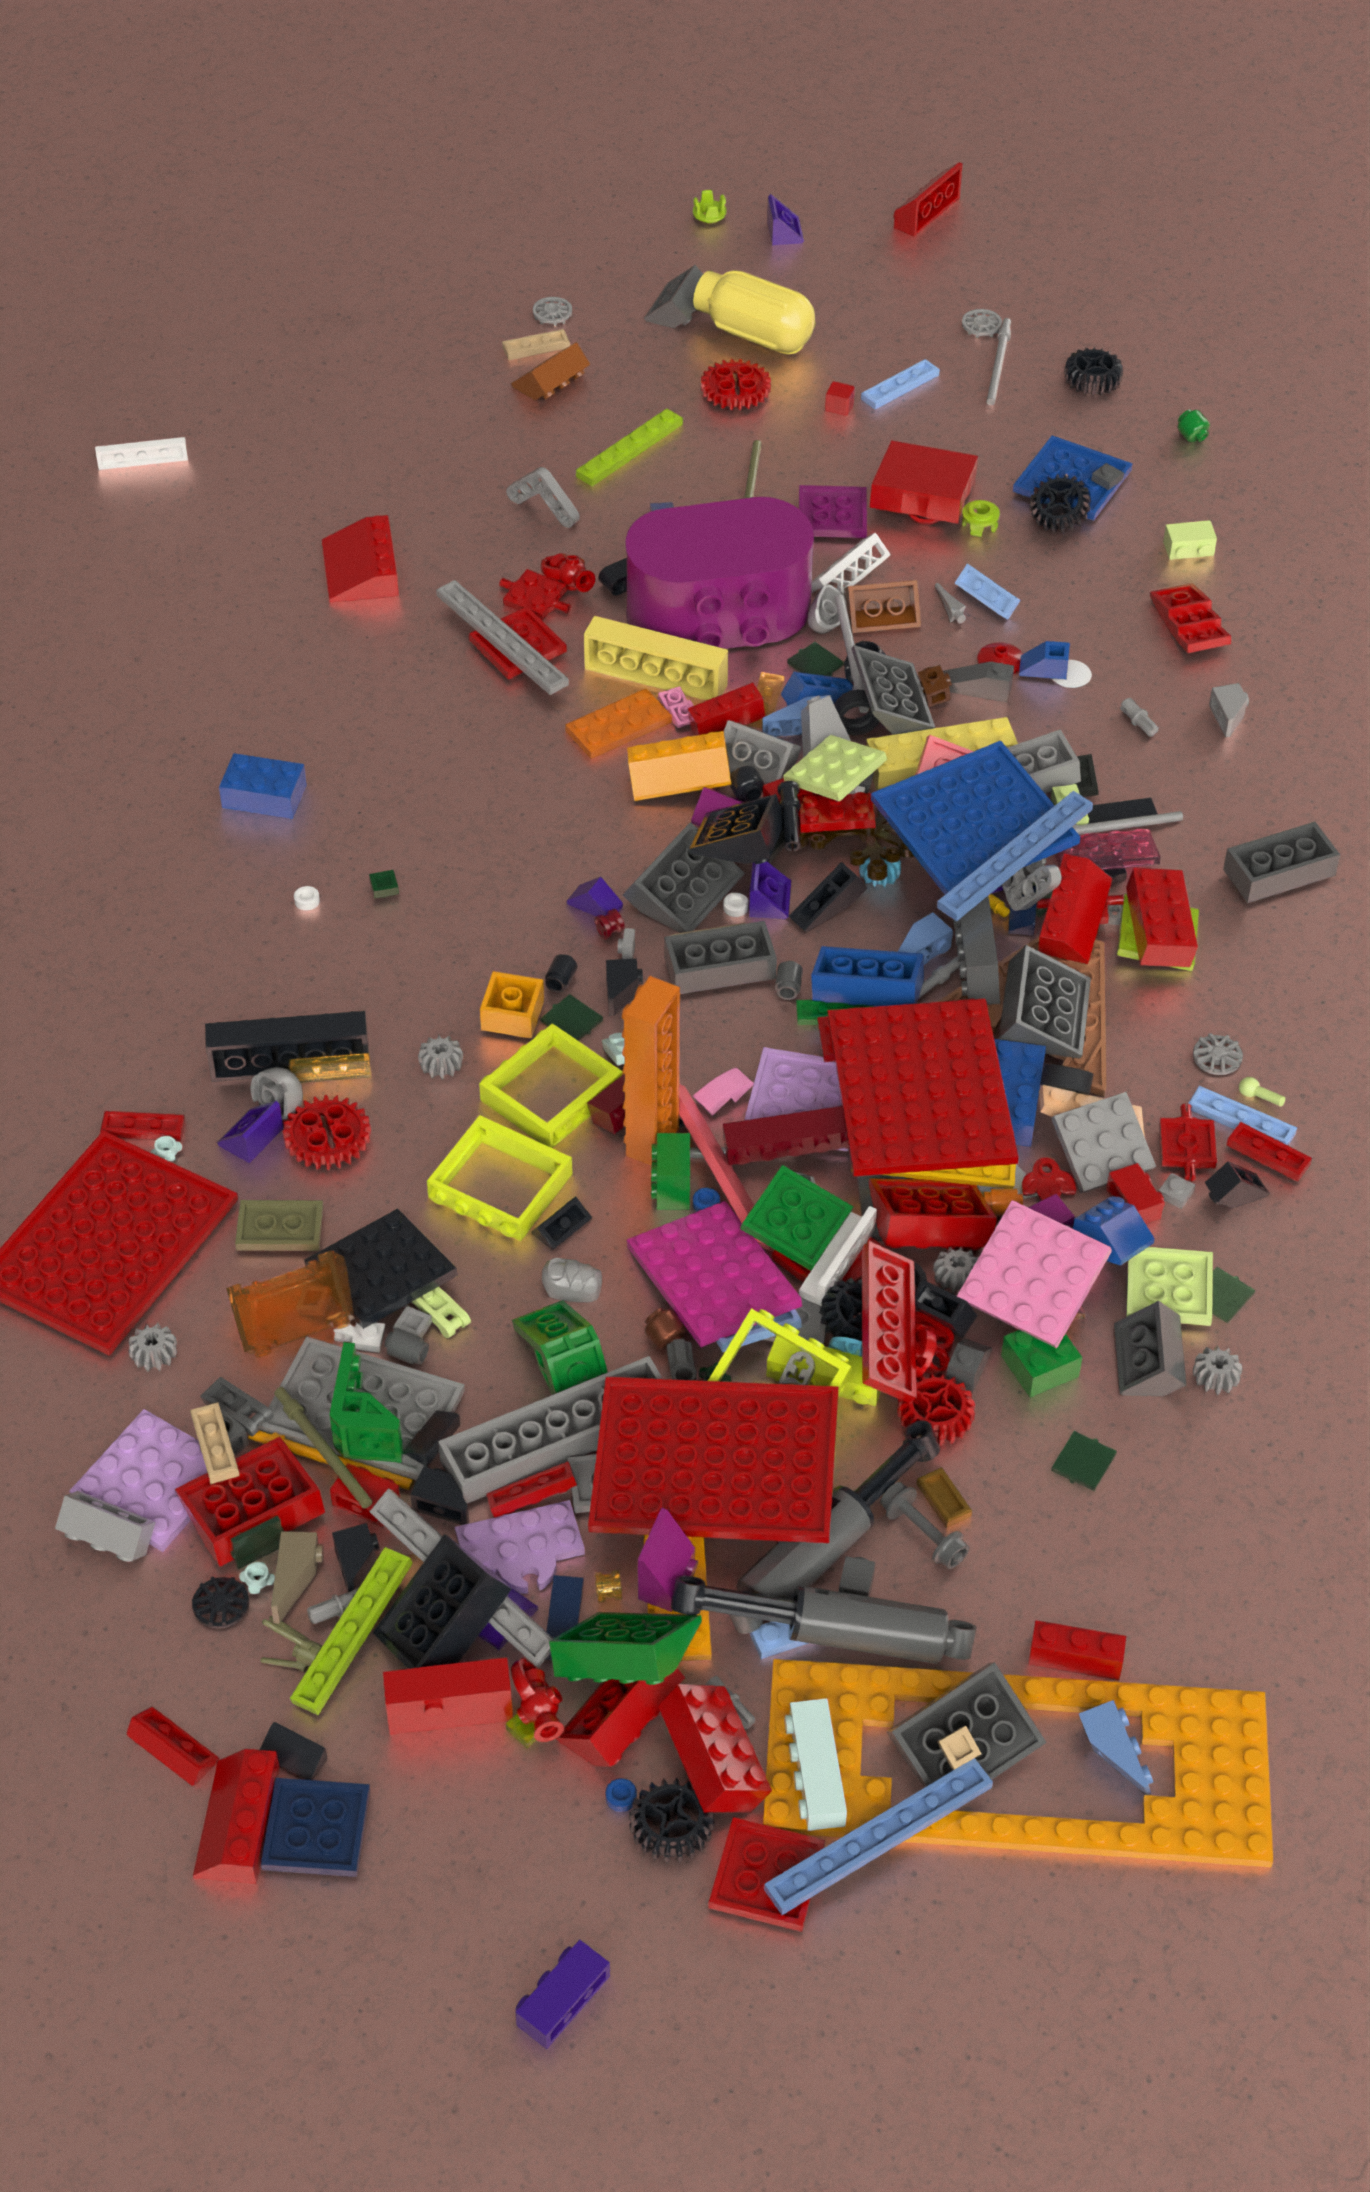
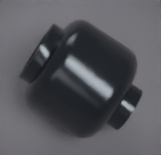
(746, 783)

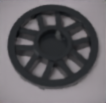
(220, 1602)

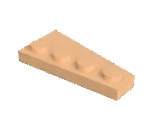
(1057, 1101)

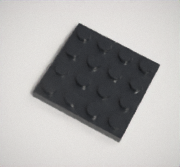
(389, 1266)

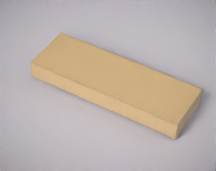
(535, 344)
(214, 1443)

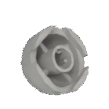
(280, 1086)

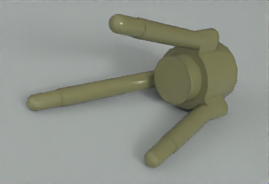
(304, 1650)

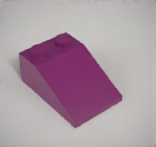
(662, 1559)

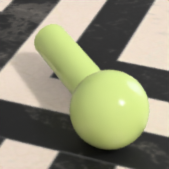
(1250, 1087)

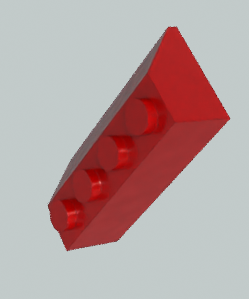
(929, 201)
(1075, 910)
(615, 1718)
(237, 1817)

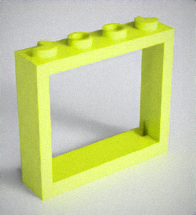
(572, 1115)
(515, 1145)
(789, 1334)

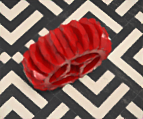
(934, 1406)

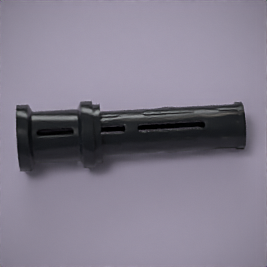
(790, 807)

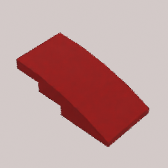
(1190, 617)

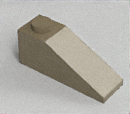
(295, 1569)

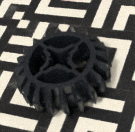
(1093, 371)
(1060, 491)
(839, 1308)
(678, 1836)

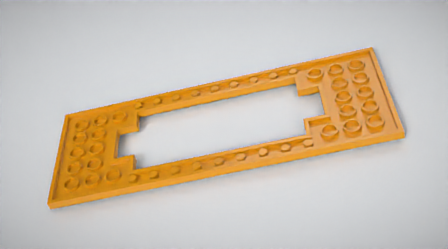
(1215, 1737)

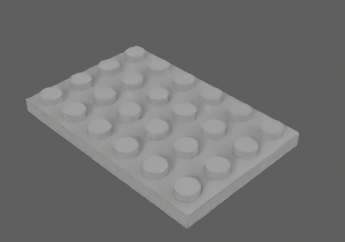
(402, 1390)

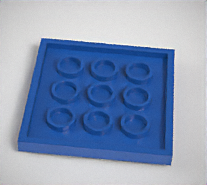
(1075, 460)

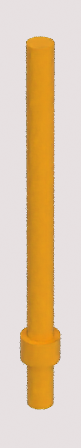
(314, 1454)

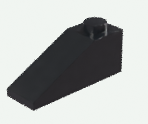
(829, 898)

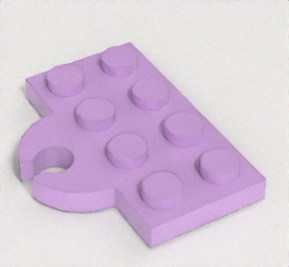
(524, 1543)

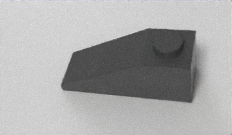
(983, 680)

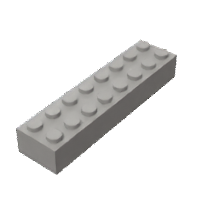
(532, 1436)

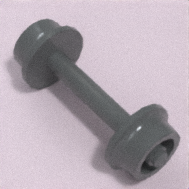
(899, 1501)

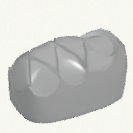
(823, 610)
(571, 1280)

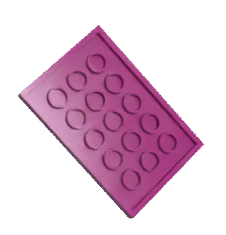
(712, 1272)

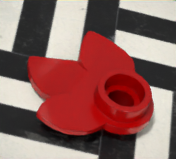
(1048, 1183)

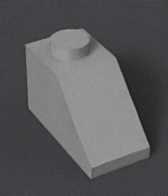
(1228, 706)

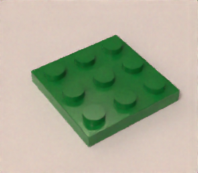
(796, 1217)

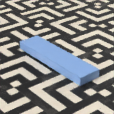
(900, 384)
(1232, 1113)

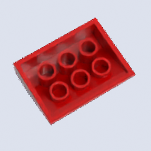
(361, 561)
(931, 1214)
(267, 1486)

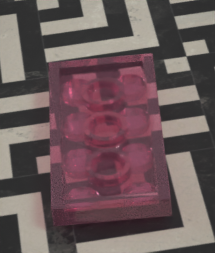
(1116, 849)

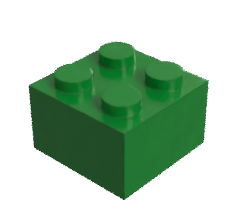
(671, 1171)
(1040, 1364)

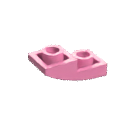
(676, 704)
(727, 1086)

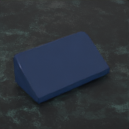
(1022, 921)

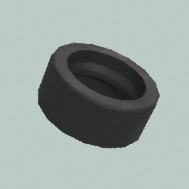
(859, 725)
(1067, 1078)

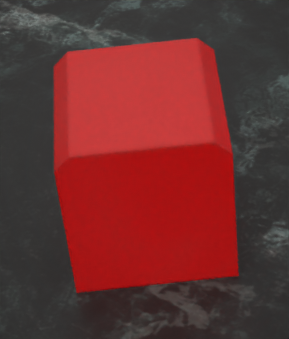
(839, 398)

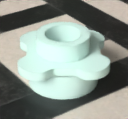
(166, 1148)
(253, 1570)

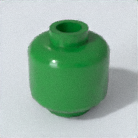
(1193, 426)

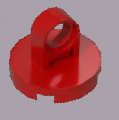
(925, 1351)

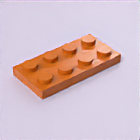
(618, 723)

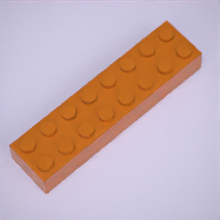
(651, 1066)

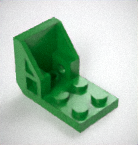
(563, 1345)
(371, 1431)

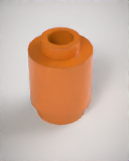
(1001, 1198)

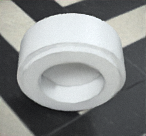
(306, 898)
(735, 904)

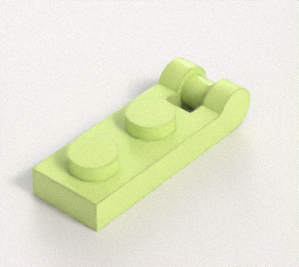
(439, 1306)

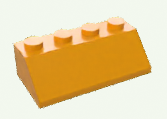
(679, 765)

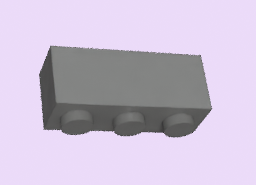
(105, 1526)

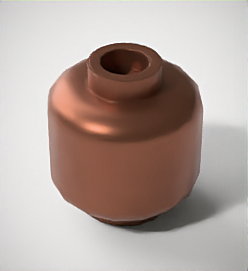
(664, 1327)

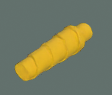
(998, 906)

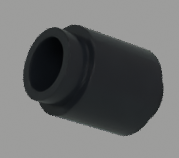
(560, 973)

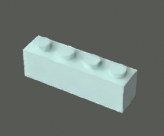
(817, 1765)

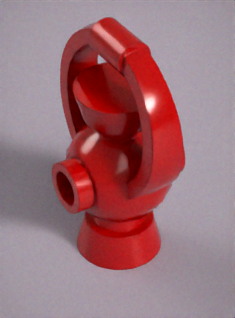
(569, 570)
(538, 1700)

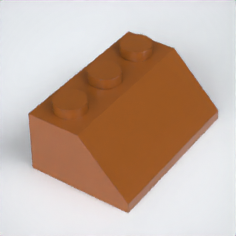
(553, 373)
(883, 606)

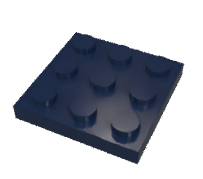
(316, 1827)

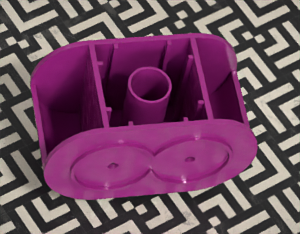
(721, 571)

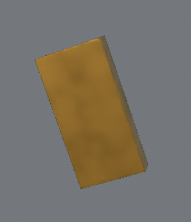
(944, 1497)

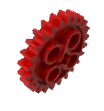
(719, 384)
(308, 1138)

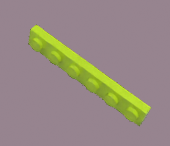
(629, 447)
(351, 1631)

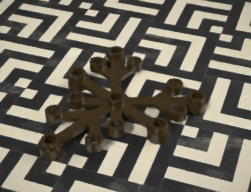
(877, 868)

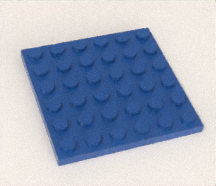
(966, 812)

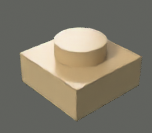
(959, 1747)

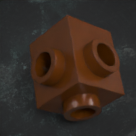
(935, 685)

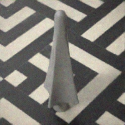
(953, 607)

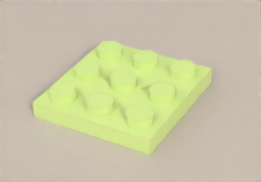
(835, 767)
(1174, 1278)

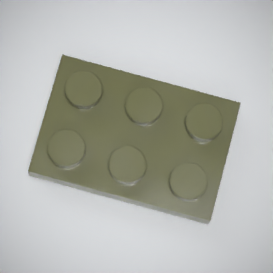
(279, 1225)

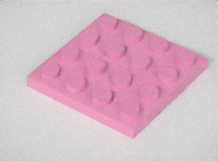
(1034, 1273)

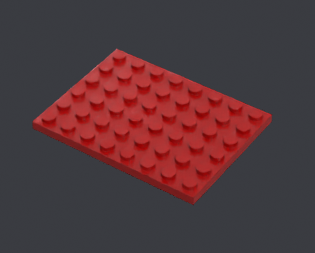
(921, 1087)
(108, 1241)
(717, 1458)

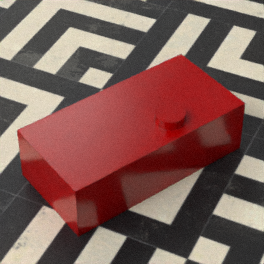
(448, 1696)

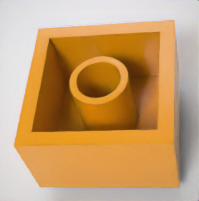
(512, 1004)

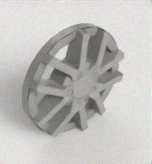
(549, 311)
(984, 324)
(1217, 1054)

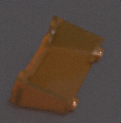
(293, 1305)

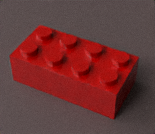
(1161, 917)
(714, 1748)

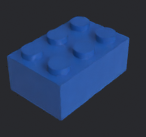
(263, 786)

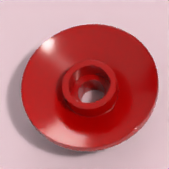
(1000, 653)

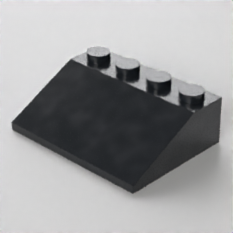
(741, 831)
(442, 1608)

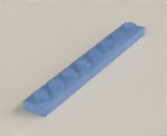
(1014, 855)
(877, 1836)

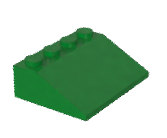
(623, 1647)

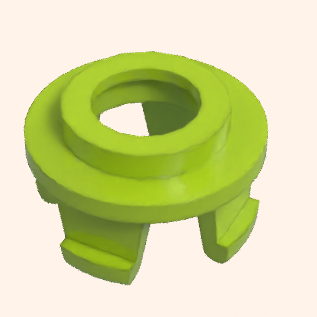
(714, 210)
(986, 515)

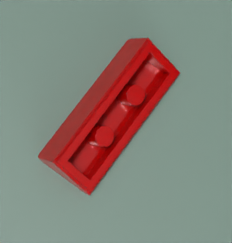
(171, 1745)

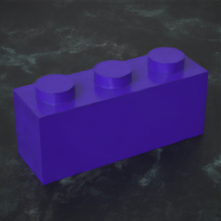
(562, 1993)

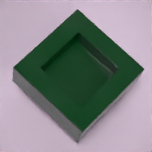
(383, 884)

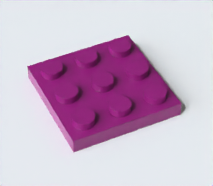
(835, 510)

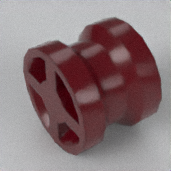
(609, 924)

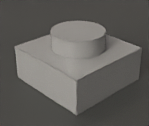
(626, 945)
(1177, 1190)
(413, 1321)

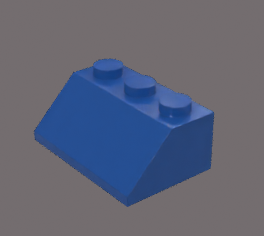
(1116, 1226)

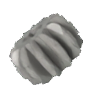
(440, 1056)
(953, 1268)
(152, 1347)
(1217, 1370)

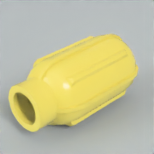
(756, 310)

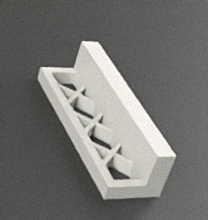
(141, 453)
(849, 558)
(839, 1255)

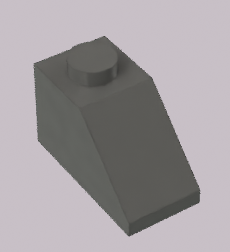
(968, 1363)

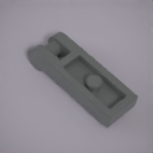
(238, 1405)

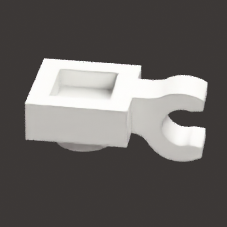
(365, 1339)

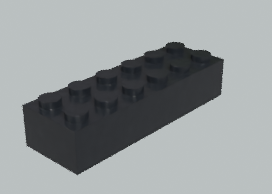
(249, 1046)

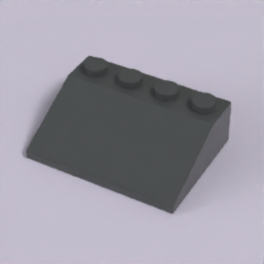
(893, 691)
(682, 886)
(1045, 1004)
(990, 1713)

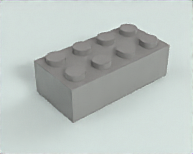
(1048, 760)

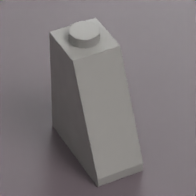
(819, 721)

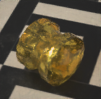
(608, 1586)

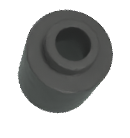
(788, 980)
(406, 1346)

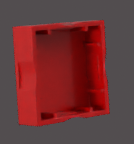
(923, 481)

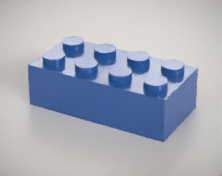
(867, 976)
(1021, 1074)

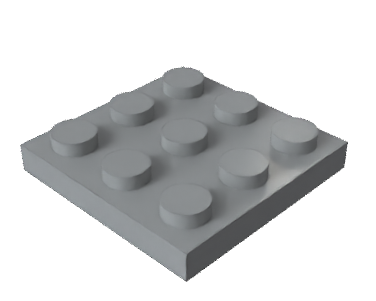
(1102, 1140)

